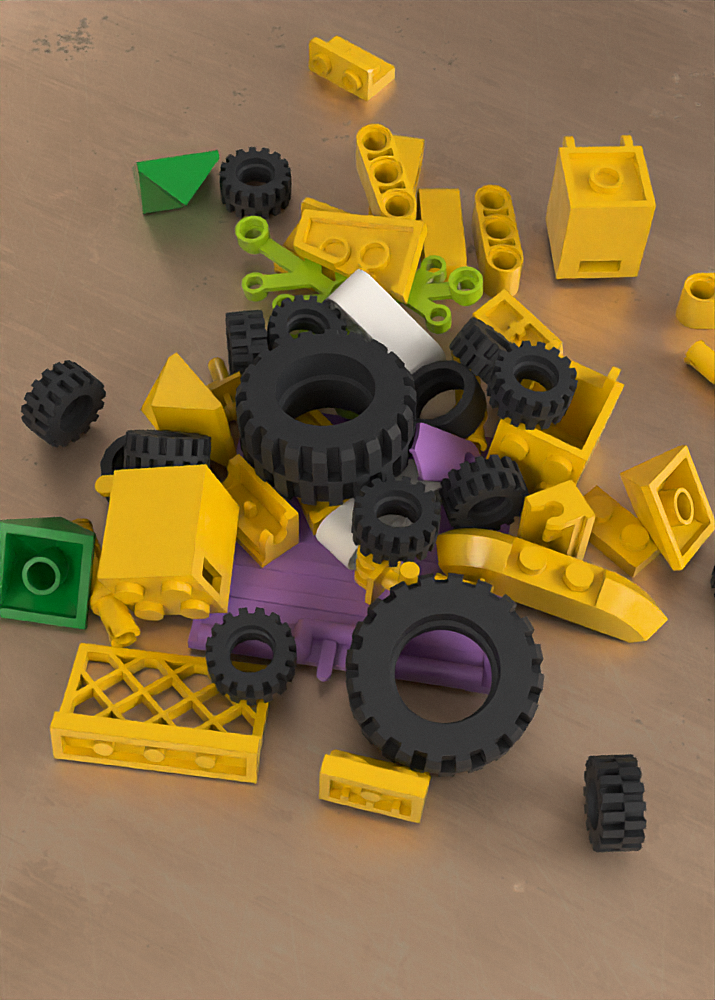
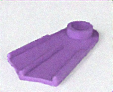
(439, 452)

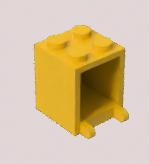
(599, 210)
(565, 448)
(168, 541)

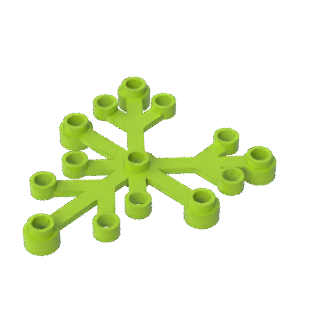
(427, 286)

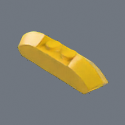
(551, 582)

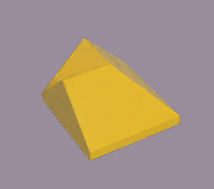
(186, 405)
(671, 504)

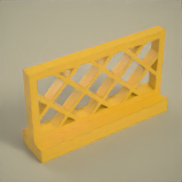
(158, 741)

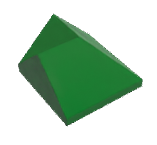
(171, 180)
(46, 571)

